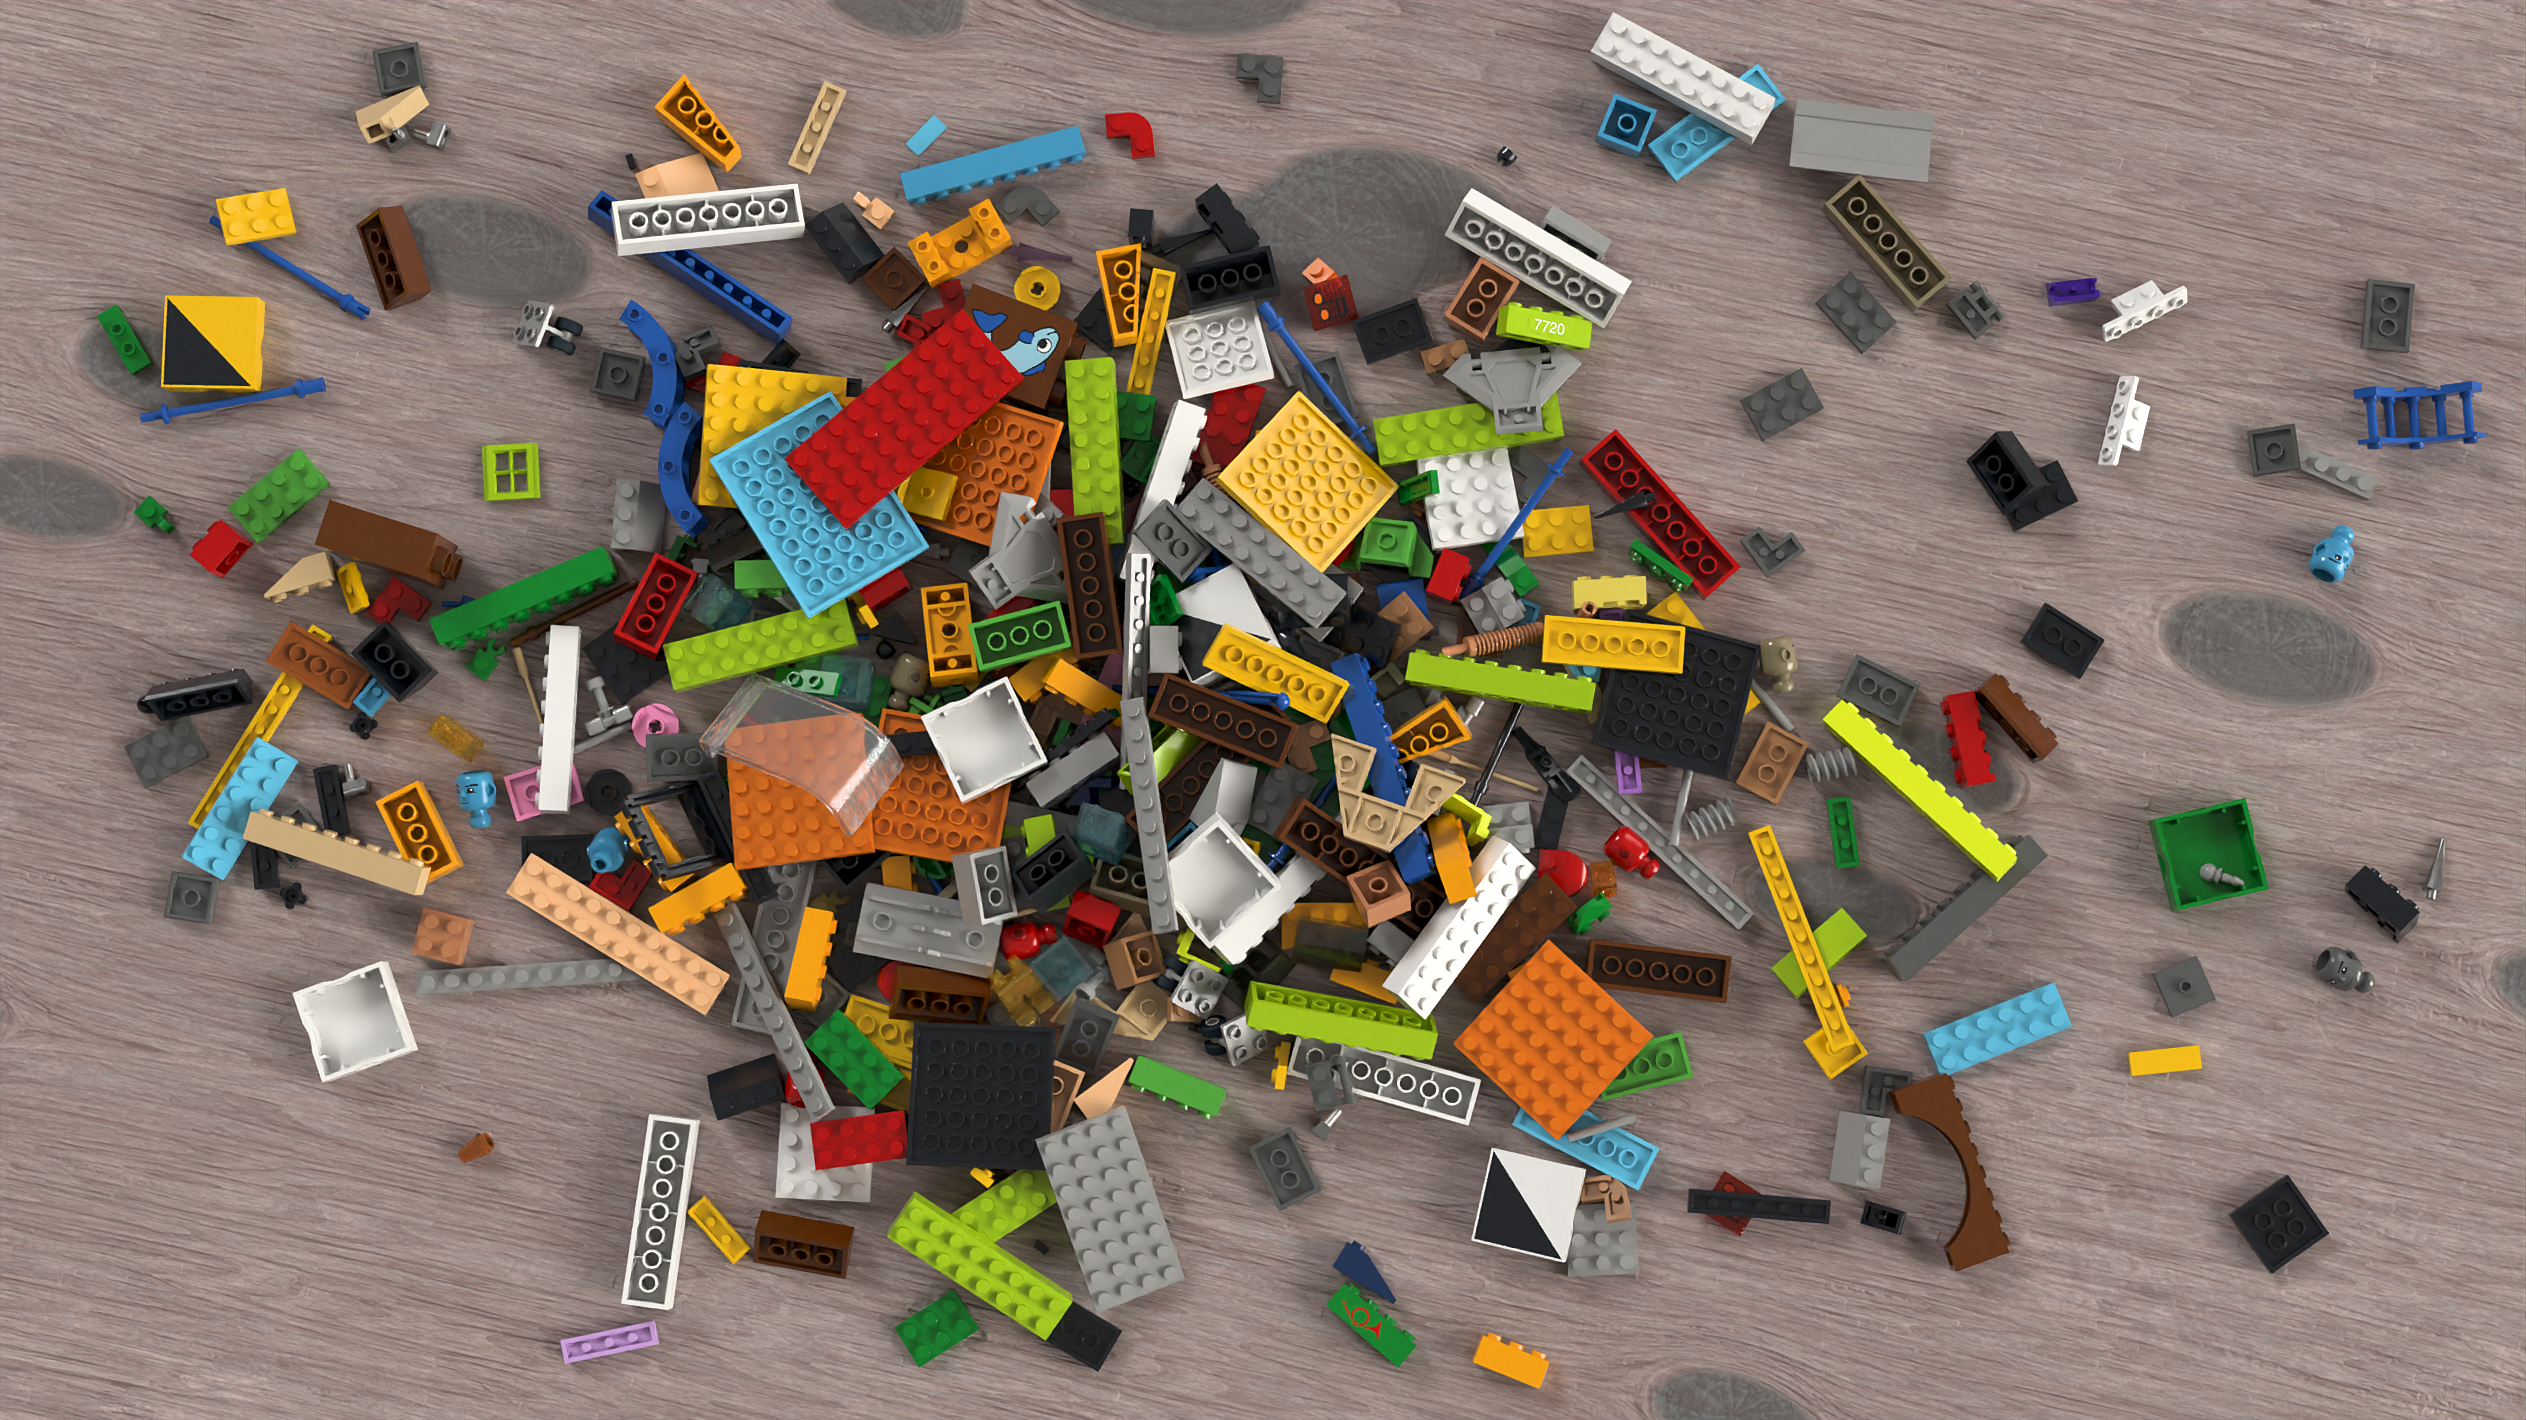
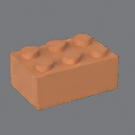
(1479, 300)

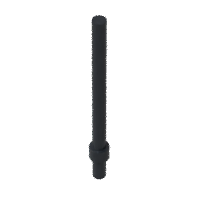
(1481, 786)

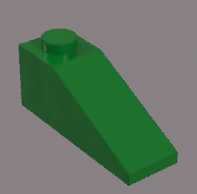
(1514, 569)

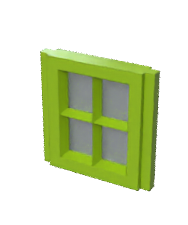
(511, 472)

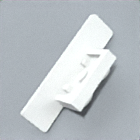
(2140, 307)
(2125, 422)

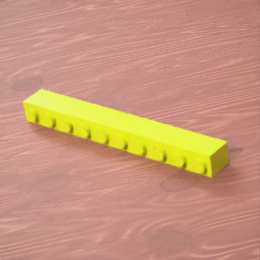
(1919, 790)

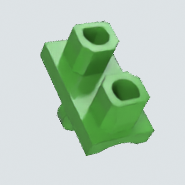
(919, 707)

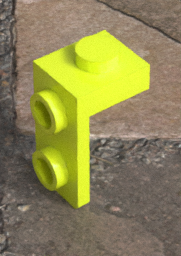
(1475, 816)
(1185, 940)

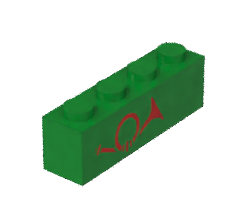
(1370, 1324)

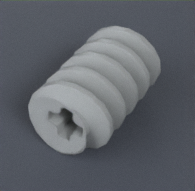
(1831, 764)
(1711, 818)

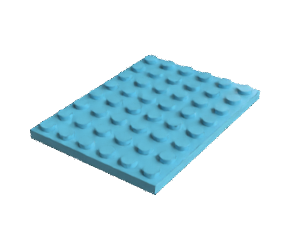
(794, 527)

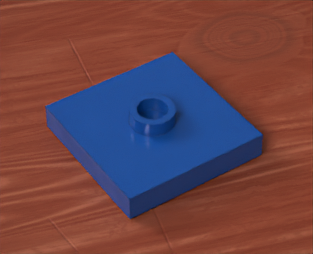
(1413, 588)

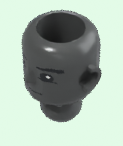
(2343, 970)

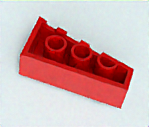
(1966, 740)

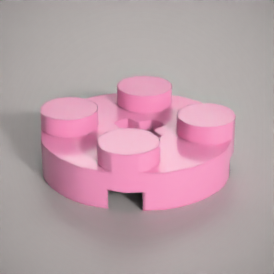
(650, 714)

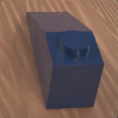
(1359, 1266)

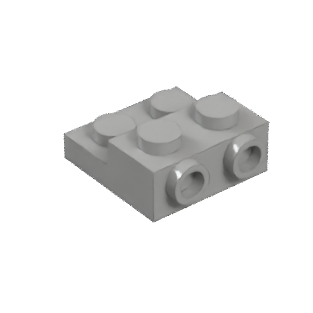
(1493, 607)
(1512, 824)

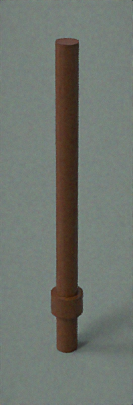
(533, 633)

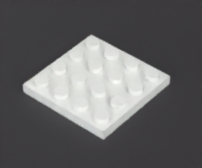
(1219, 349)
(1474, 498)
(796, 1162)

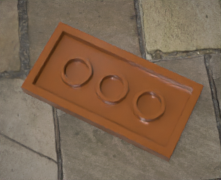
(318, 665)

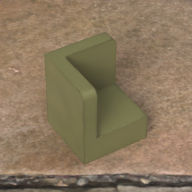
(1388, 679)

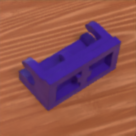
(2072, 292)

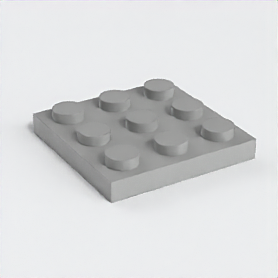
(1600, 1245)

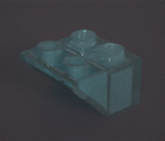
(717, 604)
(1101, 833)

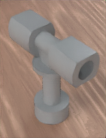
(1466, 713)
(607, 715)
(1102, 973)

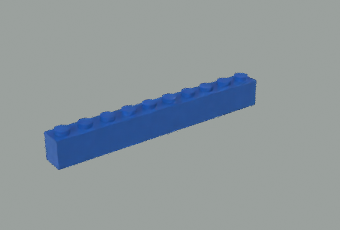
(707, 280)
(1385, 772)

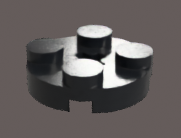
(598, 784)

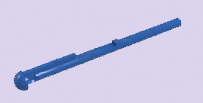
(1281, 700)

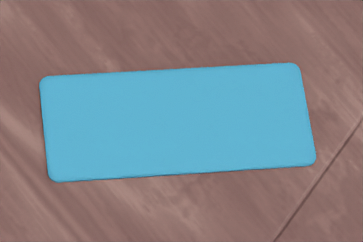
(926, 135)

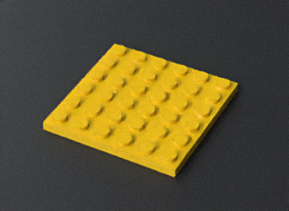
(743, 403)
(1307, 482)

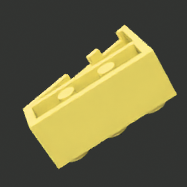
(1610, 592)

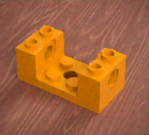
(980, 230)
(950, 657)

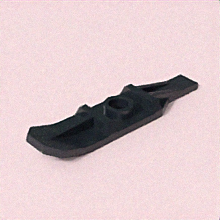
(1552, 774)

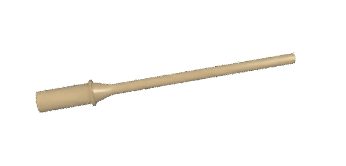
(524, 672)
(1451, 759)

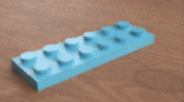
(1696, 140)
(249, 789)
(1997, 1029)
(1610, 1151)

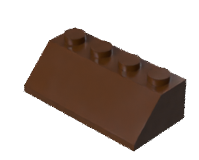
(393, 257)
(2015, 718)
(938, 996)
(803, 1244)

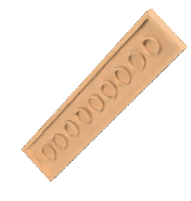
(618, 934)

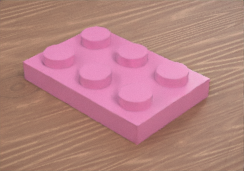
(524, 786)

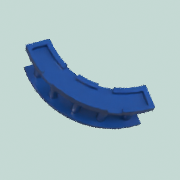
(668, 379)
(2412, 397)
(675, 467)

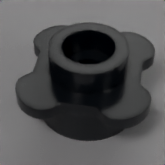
(361, 719)
(295, 889)

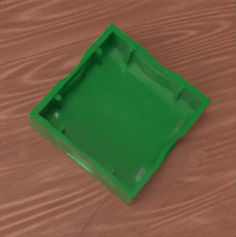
(2203, 836)

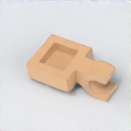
(875, 211)

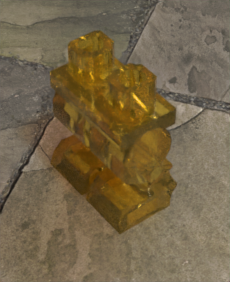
(455, 738)
(1015, 985)

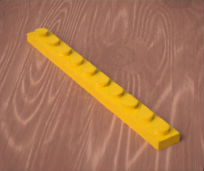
(262, 726)
(1801, 939)

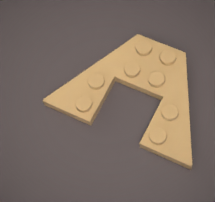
(1377, 820)
(1144, 1009)

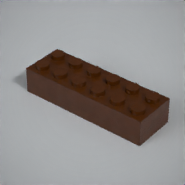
(1090, 585)
(1223, 721)
(1515, 935)
(1658, 970)

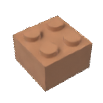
(443, 936)

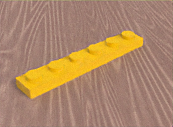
(1151, 331)

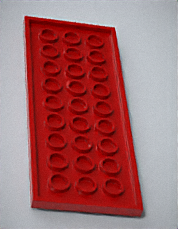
(904, 419)

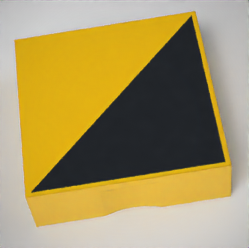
(212, 344)

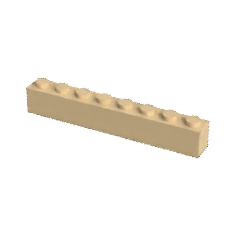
(337, 853)

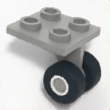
(535, 323)
(1197, 988)
(1233, 1038)

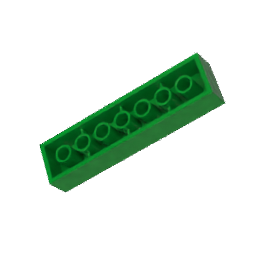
(525, 598)

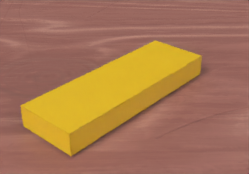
(2164, 1060)
(719, 1229)

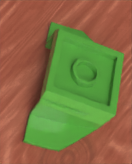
(1391, 544)

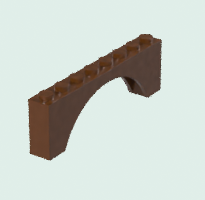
(1979, 1230)

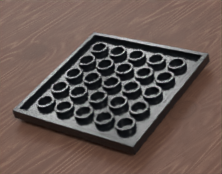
(1683, 717)
(980, 1095)

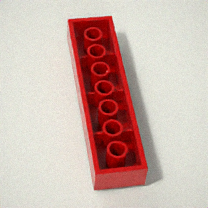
(1667, 519)

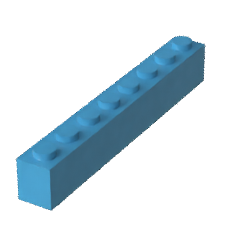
(993, 165)

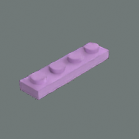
(609, 1342)

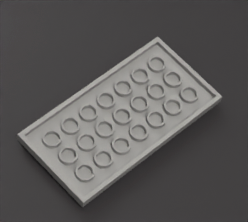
(1110, 1209)

